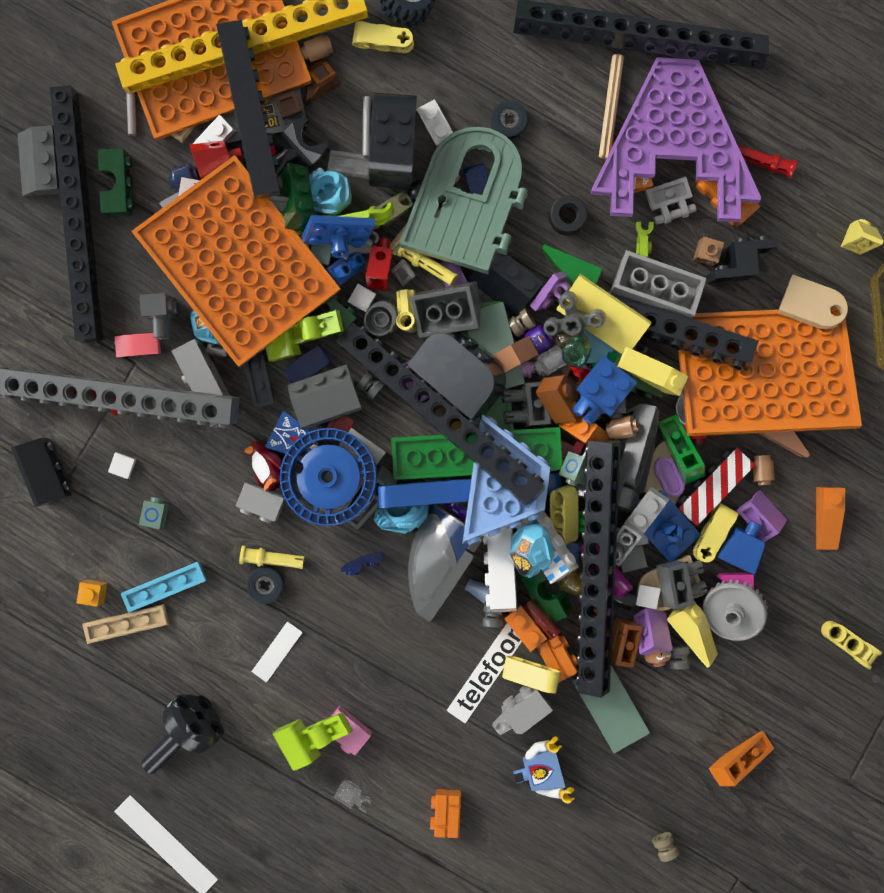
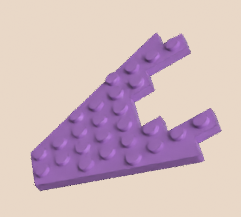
(680, 121)

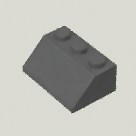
(38, 161)
(447, 309)
(324, 397)

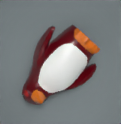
(265, 466)

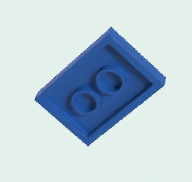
(338, 232)
(671, 531)

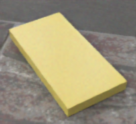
(622, 324)

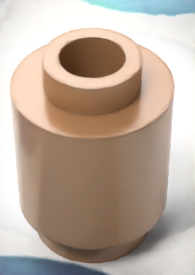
(317, 48)
(622, 428)
(763, 470)

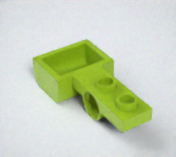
(304, 331)
(302, 743)

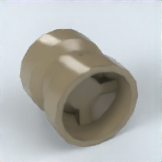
(522, 322)
(665, 846)

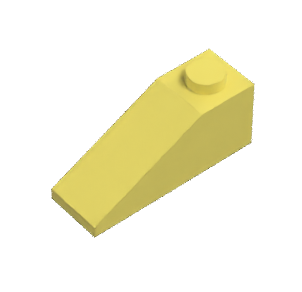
(861, 237)
(653, 372)
(694, 629)

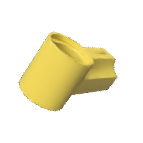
(405, 310)

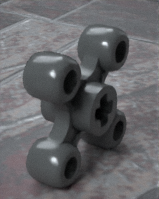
(573, 314)

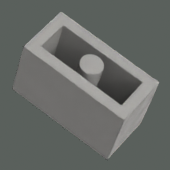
(257, 501)

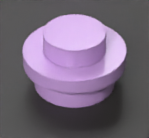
(527, 369)

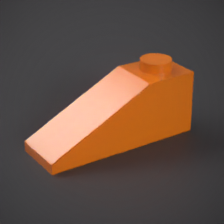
(829, 517)
(741, 760)

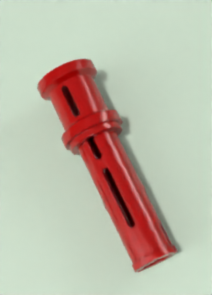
(773, 163)

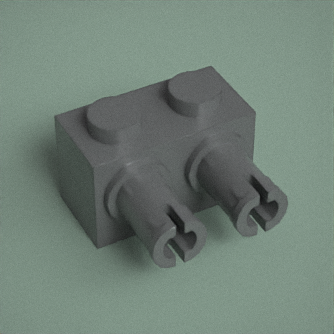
(161, 310)
(532, 412)
(676, 585)

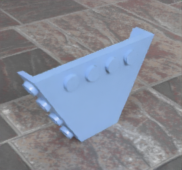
(492, 505)

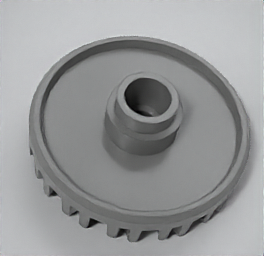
(735, 610)

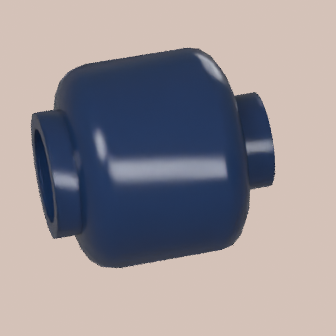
(185, 171)

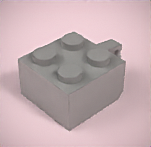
(522, 711)

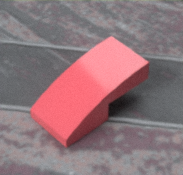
(137, 345)

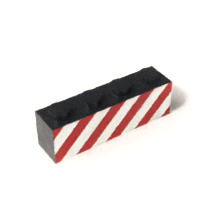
(714, 485)

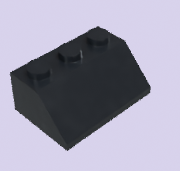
(507, 283)
(41, 471)

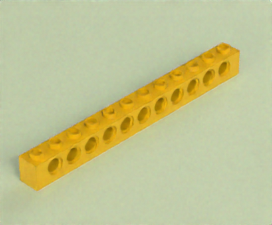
(213, 56)

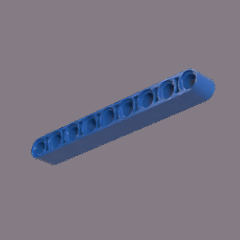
(437, 492)

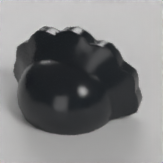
(415, 187)

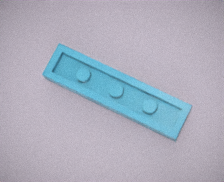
(163, 586)

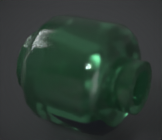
(576, 351)

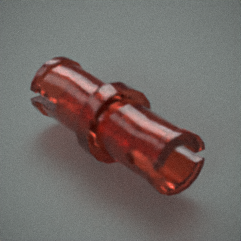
(541, 619)

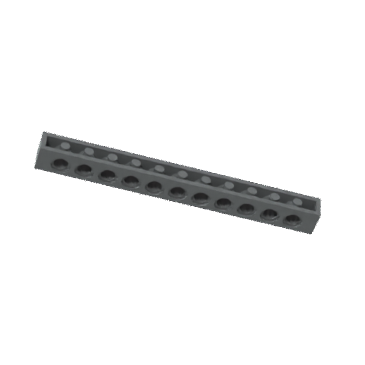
(226, 406)

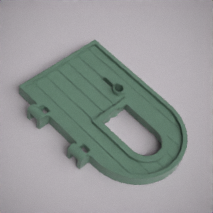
(467, 221)

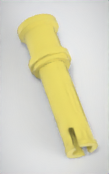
(428, 264)
(262, 557)

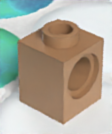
(708, 251)

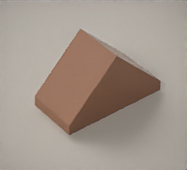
(516, 354)

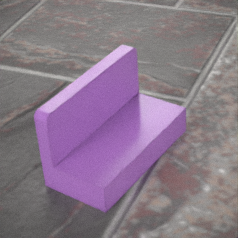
(763, 512)
(655, 631)

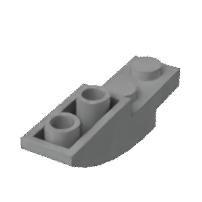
(638, 523)

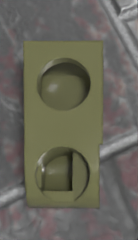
(402, 204)

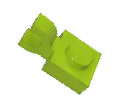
(643, 246)

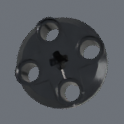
(189, 725)

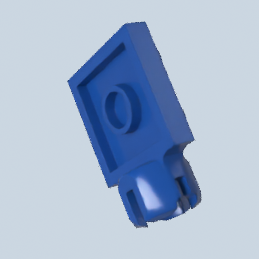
(602, 390)

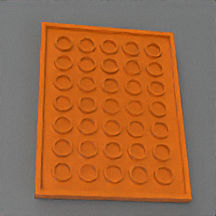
(204, 94)
(236, 261)
(795, 381)

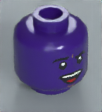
(540, 339)

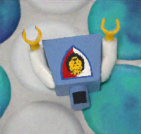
(544, 771)

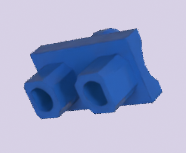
(344, 269)

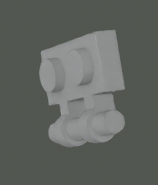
(668, 194)

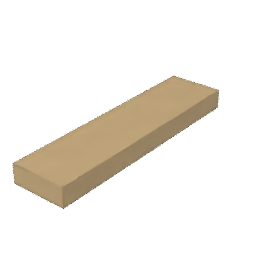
(126, 623)

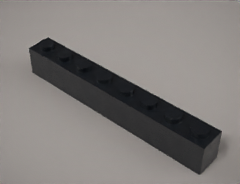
(248, 109)

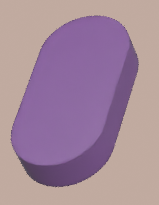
(669, 476)

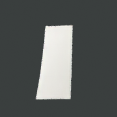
(276, 652)

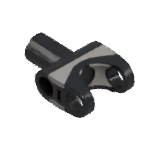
(295, 148)

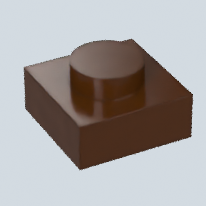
(288, 105)

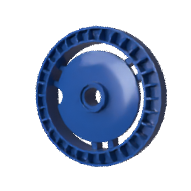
(345, 477)

